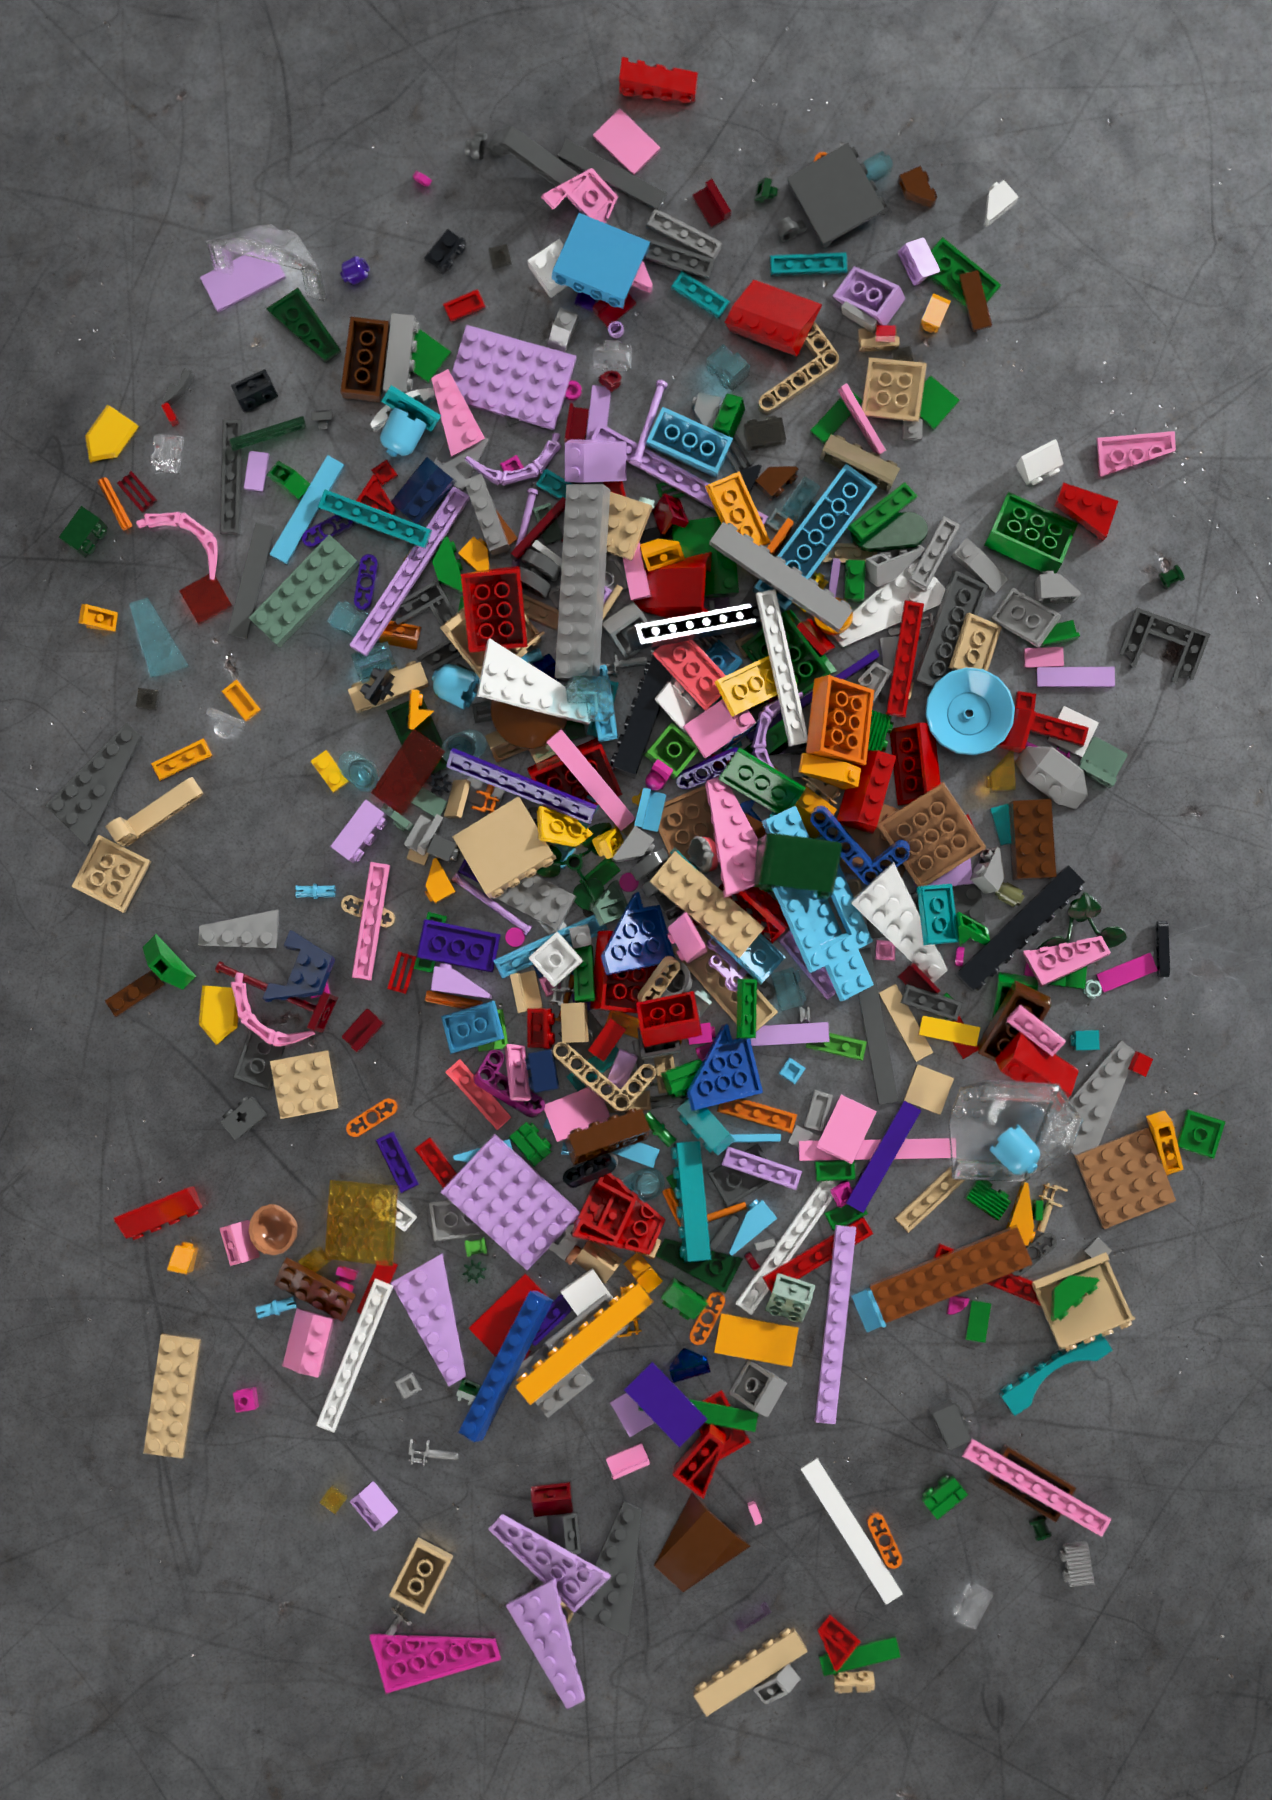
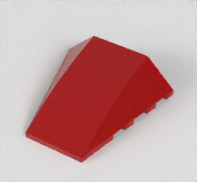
(677, 588)
(618, 1217)

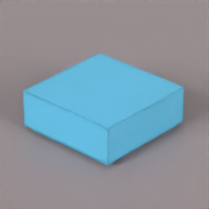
(792, 1070)

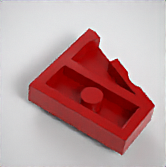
(375, 496)
(837, 1641)

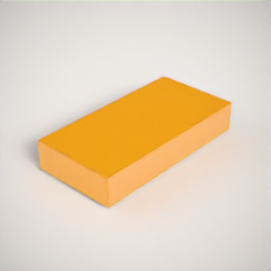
(241, 700)

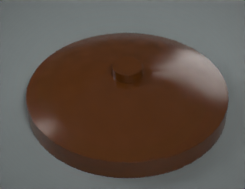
(524, 726)

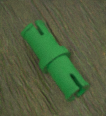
(659, 1130)

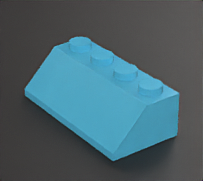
(689, 442)

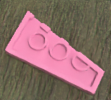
(1058, 961)

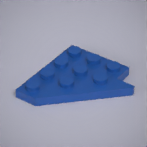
(637, 939)
(725, 1073)

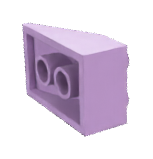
(871, 295)
(595, 461)
(451, 981)

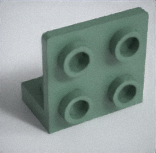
(1102, 762)
(790, 1298)

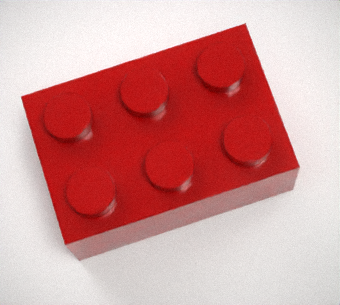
(669, 1019)

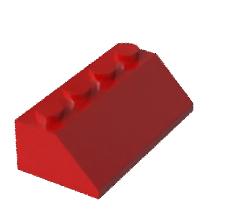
(915, 763)
(864, 803)
(1028, 1062)
(159, 1212)

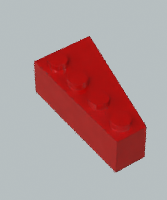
(657, 81)

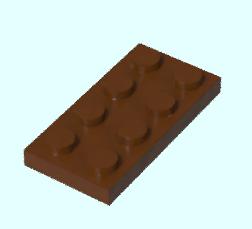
(314, 1289)

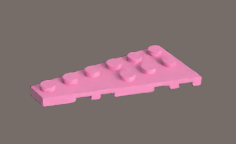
(733, 838)

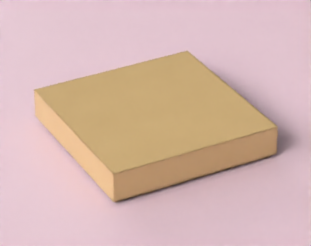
(928, 1089)

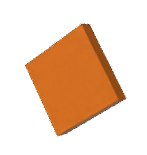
(780, 536)

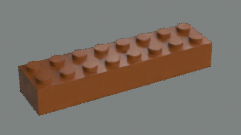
(951, 1274)

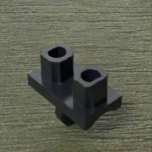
(380, 687)

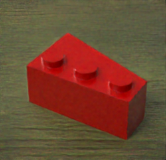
(1087, 508)
(700, 1460)

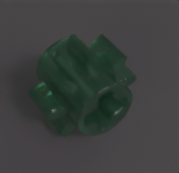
(477, 1266)

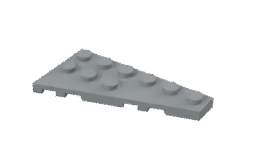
(1099, 1095)

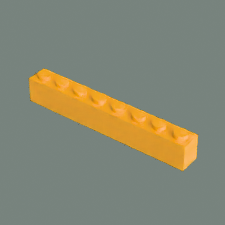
(584, 1343)

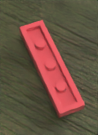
(480, 1098)

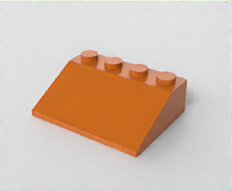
(840, 720)

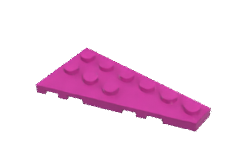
(419, 1659)

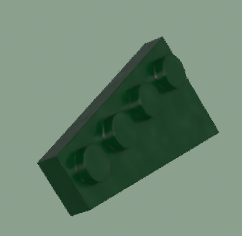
(304, 323)
(714, 1272)

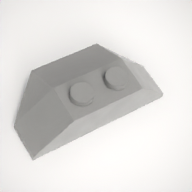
(1053, 775)

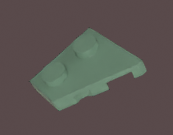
(399, 821)
(610, 904)

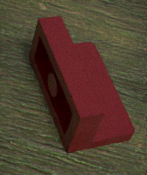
(712, 204)
(609, 314)
(576, 423)
(669, 512)
(915, 977)
(362, 1030)
(551, 1499)

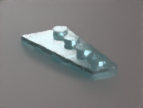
(158, 646)

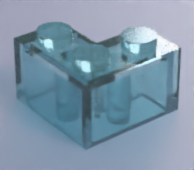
(728, 367)
(594, 692)

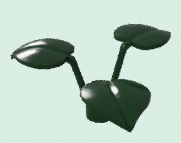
(586, 892)
(1081, 910)

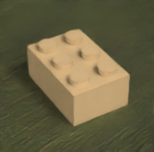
(421, 1575)

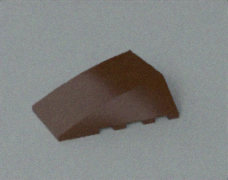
(697, 1546)

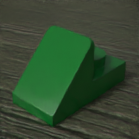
(971, 929)

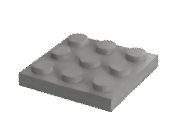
(563, 1390)

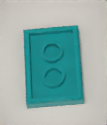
(937, 914)

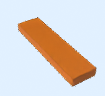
(759, 1114)

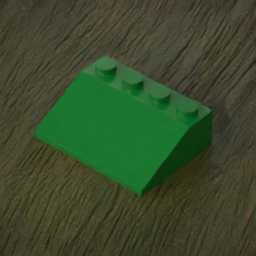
(1031, 534)
(695, 540)
(805, 659)

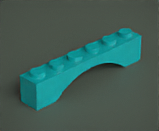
(1021, 1394)

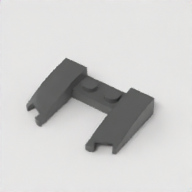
(431, 597)
(1192, 639)

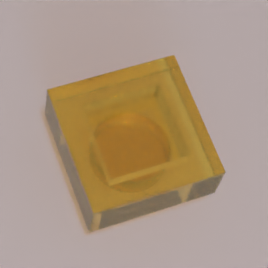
(333, 1499)

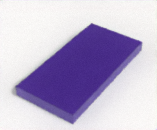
(458, 945)
(665, 1404)

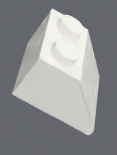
(1040, 463)

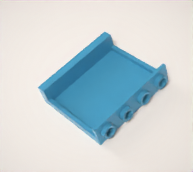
(600, 260)

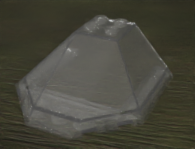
(268, 245)
(991, 1108)

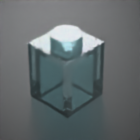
(878, 166)

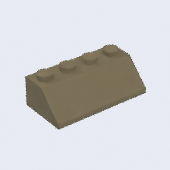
(839, 452)

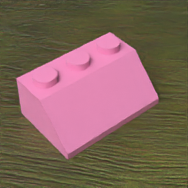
(308, 1342)

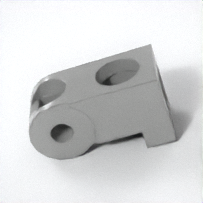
(566, 1244)

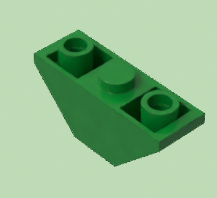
(447, 566)
(166, 963)
(1069, 1294)

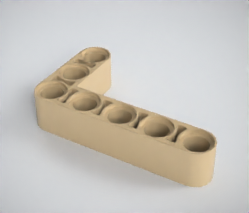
(803, 373)
(130, 830)
(602, 1081)

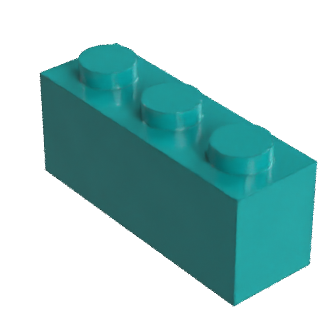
(707, 1127)

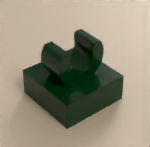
(765, 190)
(468, 1390)

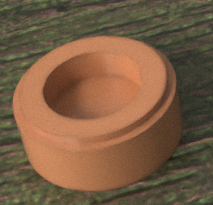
(573, 1254)

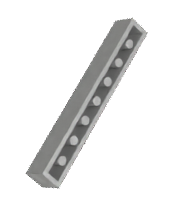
(780, 576)

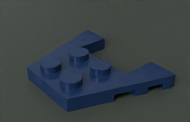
(308, 974)

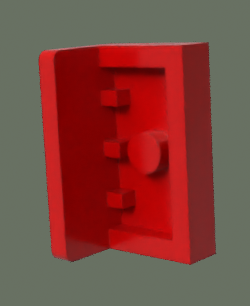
(540, 1028)

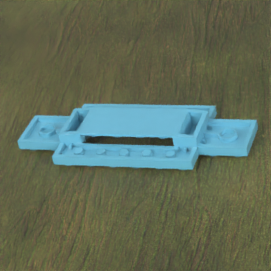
(815, 923)

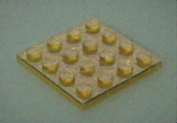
(361, 1222)

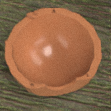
(272, 1229)

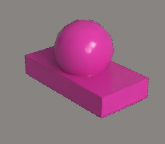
(658, 776)

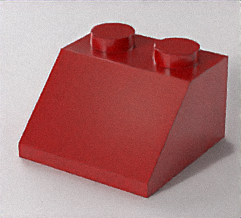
(1019, 733)

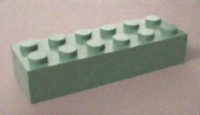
(304, 591)

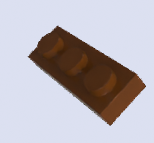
(134, 993)

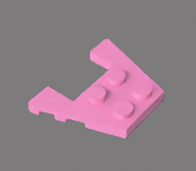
(587, 193)

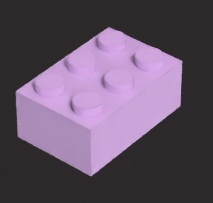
(360, 832)

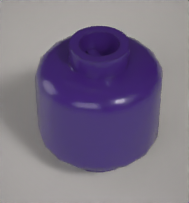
(354, 270)

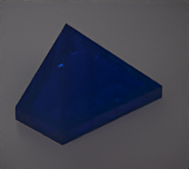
(688, 1365)

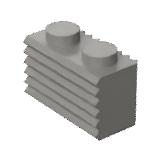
(1077, 1563)

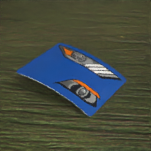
(736, 739)

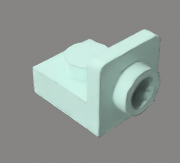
(702, 1001)

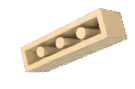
(405, 679)

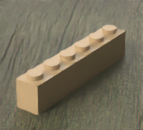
(749, 1671)

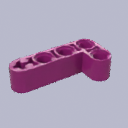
(495, 1077)

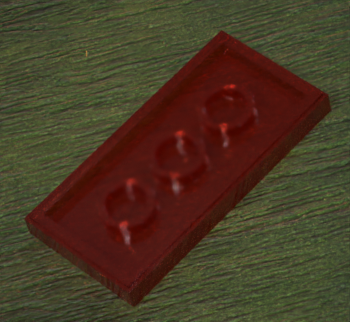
(408, 772)

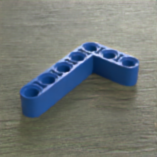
(855, 850)

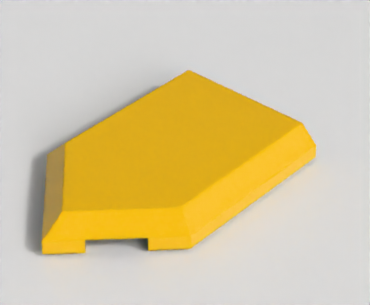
(109, 435)
(560, 828)
(218, 1012)

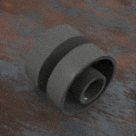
(539, 568)
(648, 868)

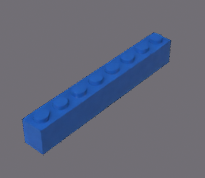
(506, 1366)

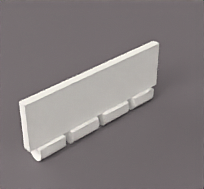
(678, 704)

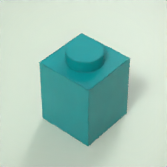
(1085, 1040)

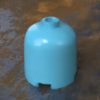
(401, 433)
(455, 685)
(1016, 1151)

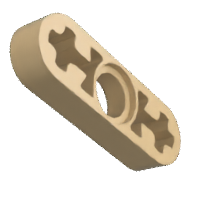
(357, 901)
(658, 973)

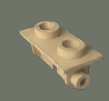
(827, 791)
(862, 1680)

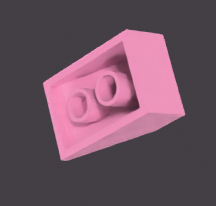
(717, 727)
(686, 938)

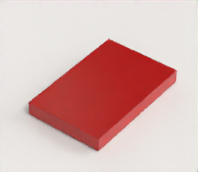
(734, 1437)

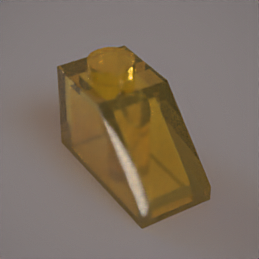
(1002, 775)
(315, 1260)

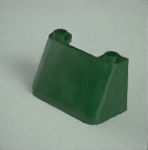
(797, 863)

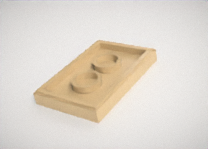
(975, 643)

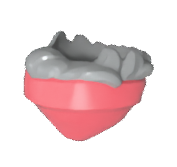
(703, 854)

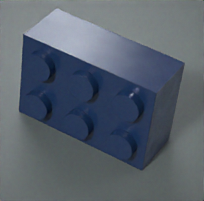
(542, 1071)

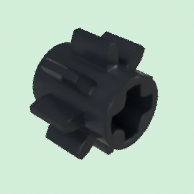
(444, 780)

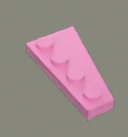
(458, 422)
(1128, 450)

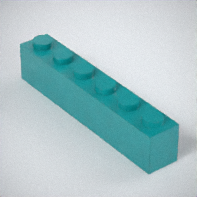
(692, 1201)

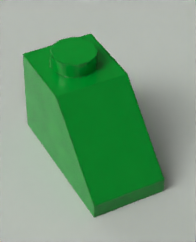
(288, 479)

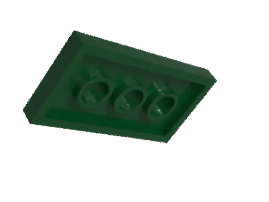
(399, 718)

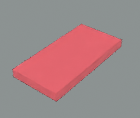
(692, 670)

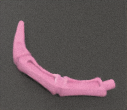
(184, 521)
(249, 1020)

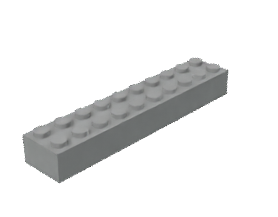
(582, 581)

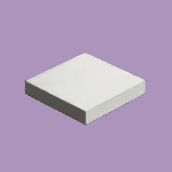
(1077, 718)
(555, 959)
(584, 1291)

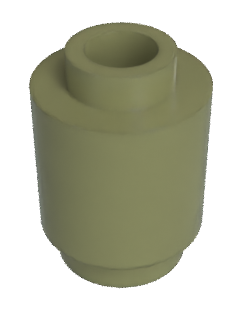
(1010, 894)

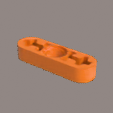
(381, 1105)
(695, 1328)
(895, 1551)

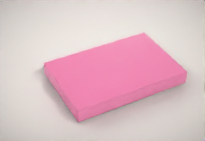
(626, 142)
(575, 1112)
(846, 1129)

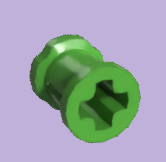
(476, 1247)

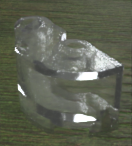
(612, 354)
(167, 453)

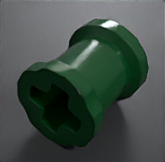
(1171, 576)
(1040, 1528)

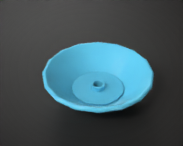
(975, 692)

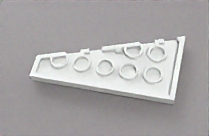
(886, 606)
(520, 684)
(895, 915)

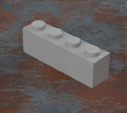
(400, 351)
(487, 515)

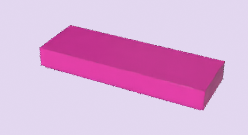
(1126, 972)

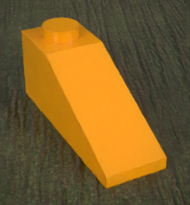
(830, 771)
(1165, 1140)
(1022, 1214)

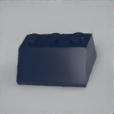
(423, 491)

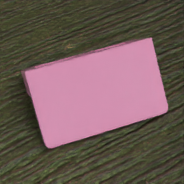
(238, 1243)
(628, 1461)

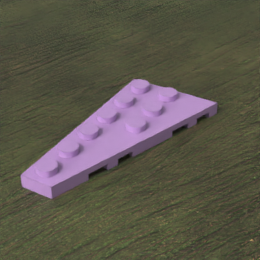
(430, 1307)
(574, 1576)
(547, 1633)

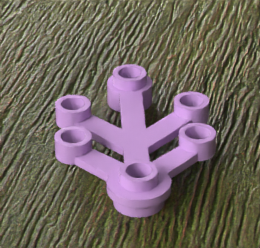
(727, 974)

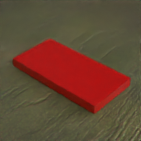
(497, 1321)

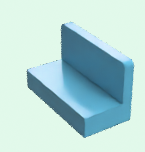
(650, 810)
(868, 1310)

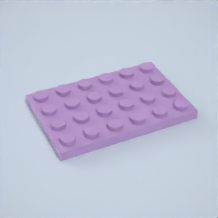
(512, 376)
(510, 1202)

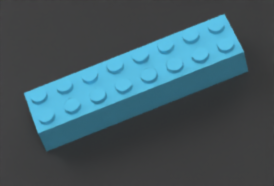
(824, 526)

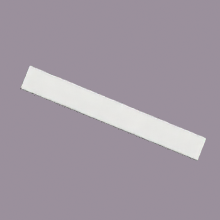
(782, 667)
(787, 1244)
(354, 1355)
(851, 1531)

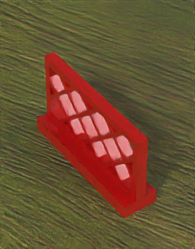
(767, 906)

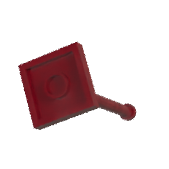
(321, 1011)

